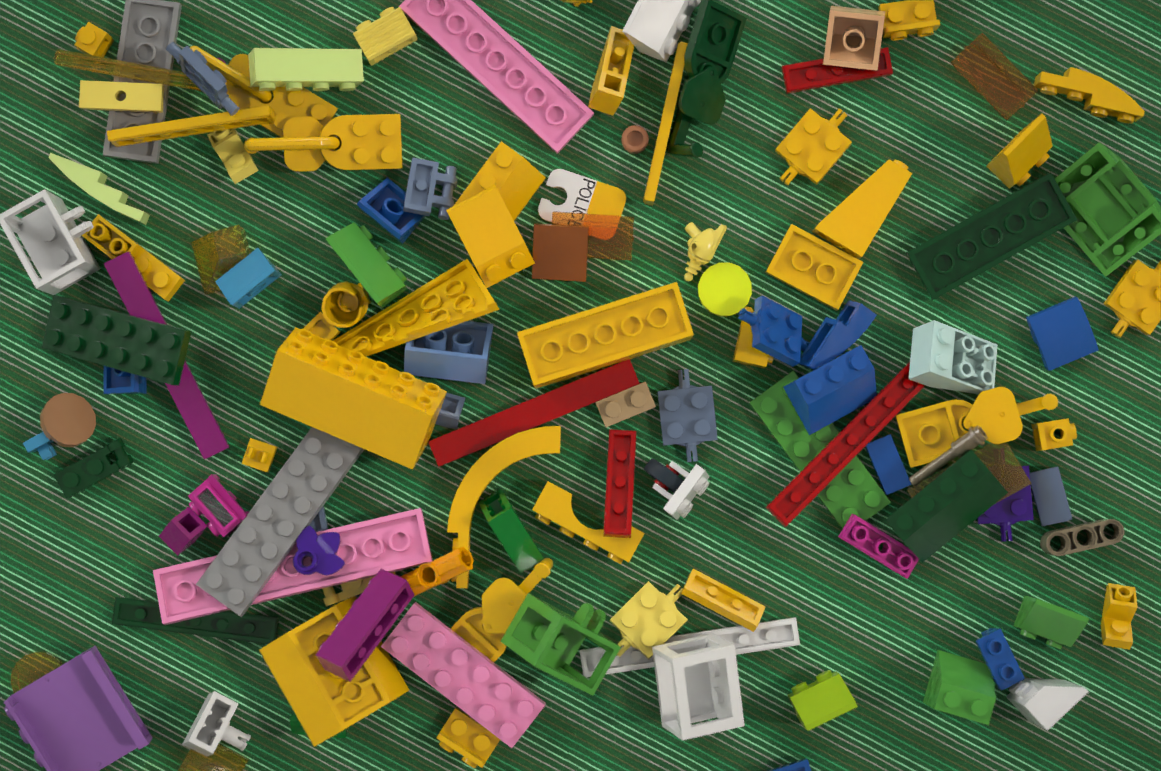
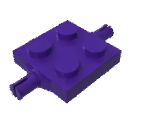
(1010, 510)

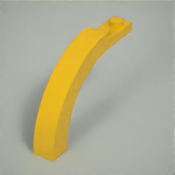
(505, 453)

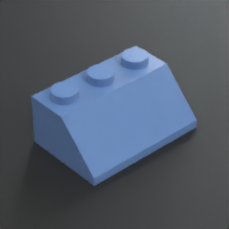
(452, 353)

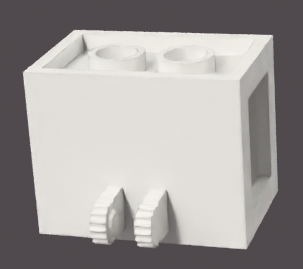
(51, 242)
(698, 683)

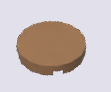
(68, 420)

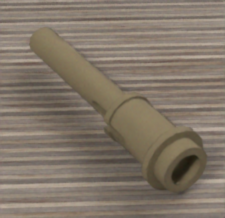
(958, 449)

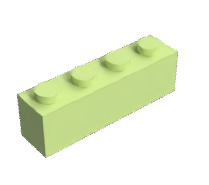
(305, 68)

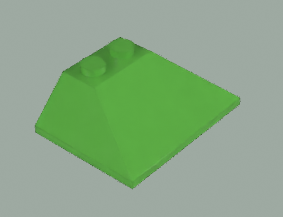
(1111, 208)

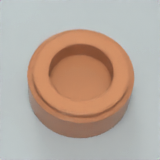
(635, 139)

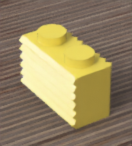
(384, 35)

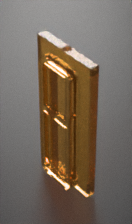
(994, 76)
(608, 234)

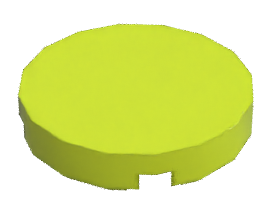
(724, 289)

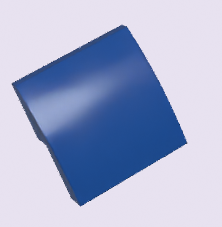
(1062, 333)

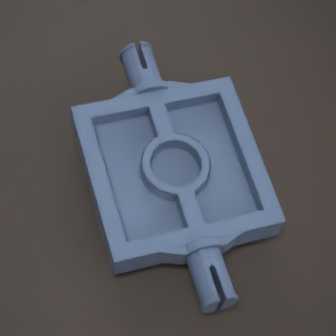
(208, 81)
(687, 415)

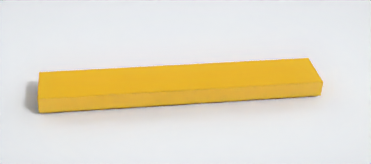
(665, 125)
(191, 126)

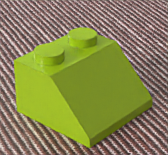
(821, 699)

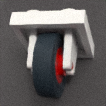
(684, 490)

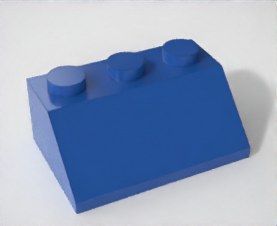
(833, 389)

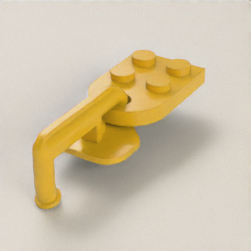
(284, 103)
(365, 141)
(933, 428)
(487, 624)

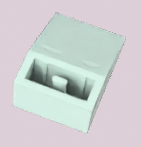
(951, 359)

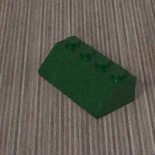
(946, 506)

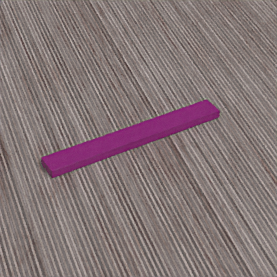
(188, 394)

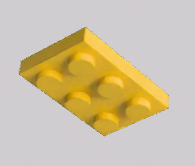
(814, 267)

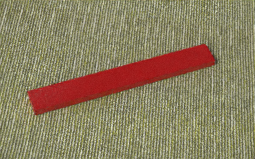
(533, 412)
(844, 447)

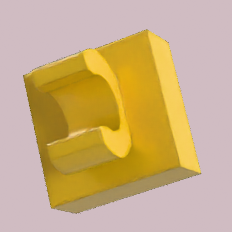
(259, 455)

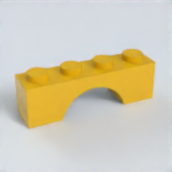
(556, 506)

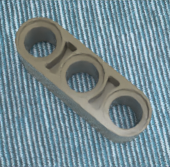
(1094, 533)

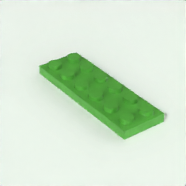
(852, 489)

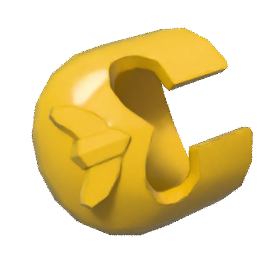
(345, 304)

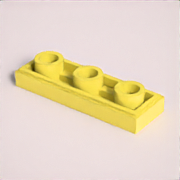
(105, 96)

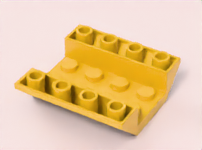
(319, 698)

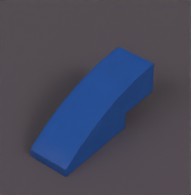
(837, 335)

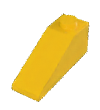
(612, 73)

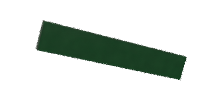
(222, 625)

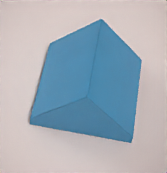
(248, 278)

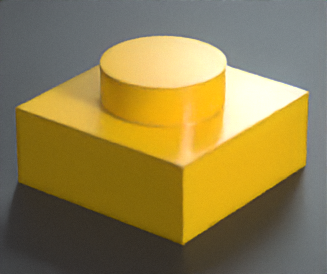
(320, 327)

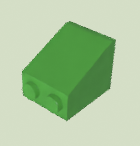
(961, 687)

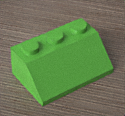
(368, 263)

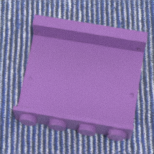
(77, 716)

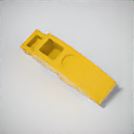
(1100, 95)
(115, 243)

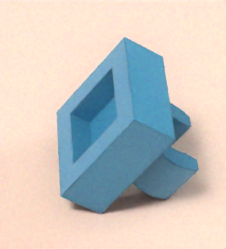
(42, 445)

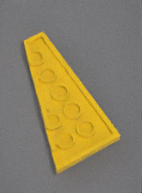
(437, 305)

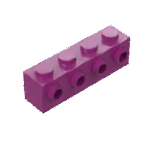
(365, 625)

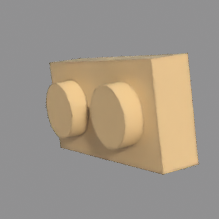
(625, 404)

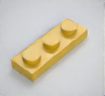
(723, 600)

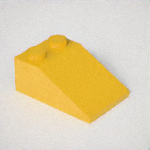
(1022, 153)
(490, 236)

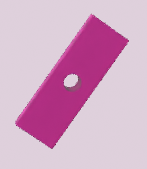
(868, 538)

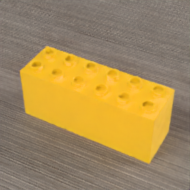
(605, 335)
(353, 397)

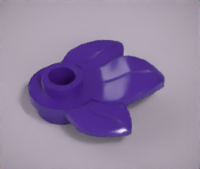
(320, 549)

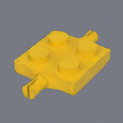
(813, 146)
(1137, 299)

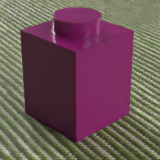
(183, 531)

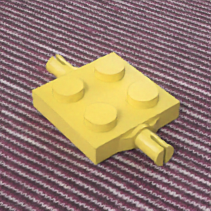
(648, 619)

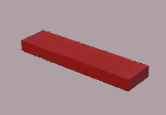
(815, 75)
(619, 483)

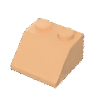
(854, 38)

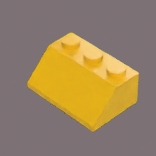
(512, 176)

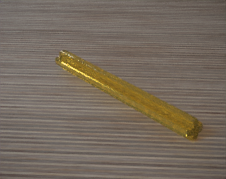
(123, 69)

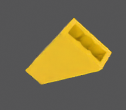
(861, 214)

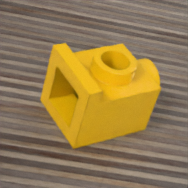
(93, 40)
(1044, 435)

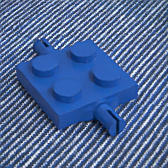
(775, 330)

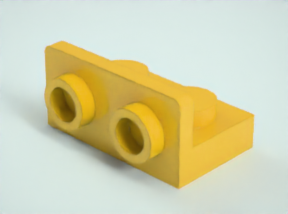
(909, 18)
(467, 738)

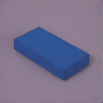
(887, 464)

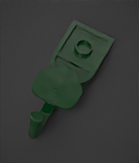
(707, 65)

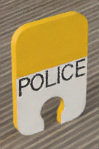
(583, 196)

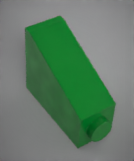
(510, 531)

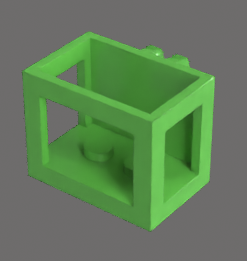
(552, 638)

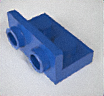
(999, 658)

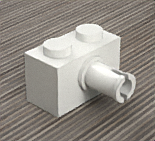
(214, 725)

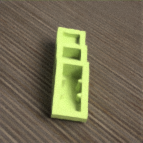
(93, 183)

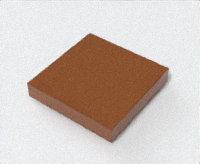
(560, 252)

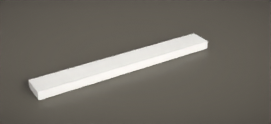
(766, 636)

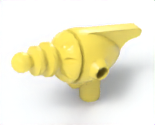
(701, 247)

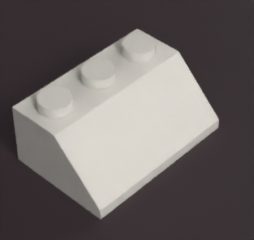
(658, 25)
(1045, 699)

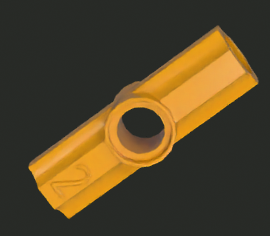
(445, 568)

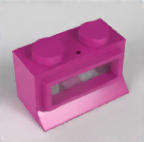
(217, 506)

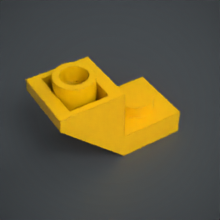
(1117, 615)

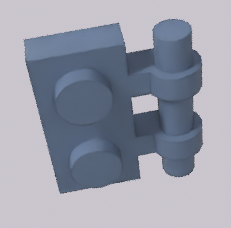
(421, 187)

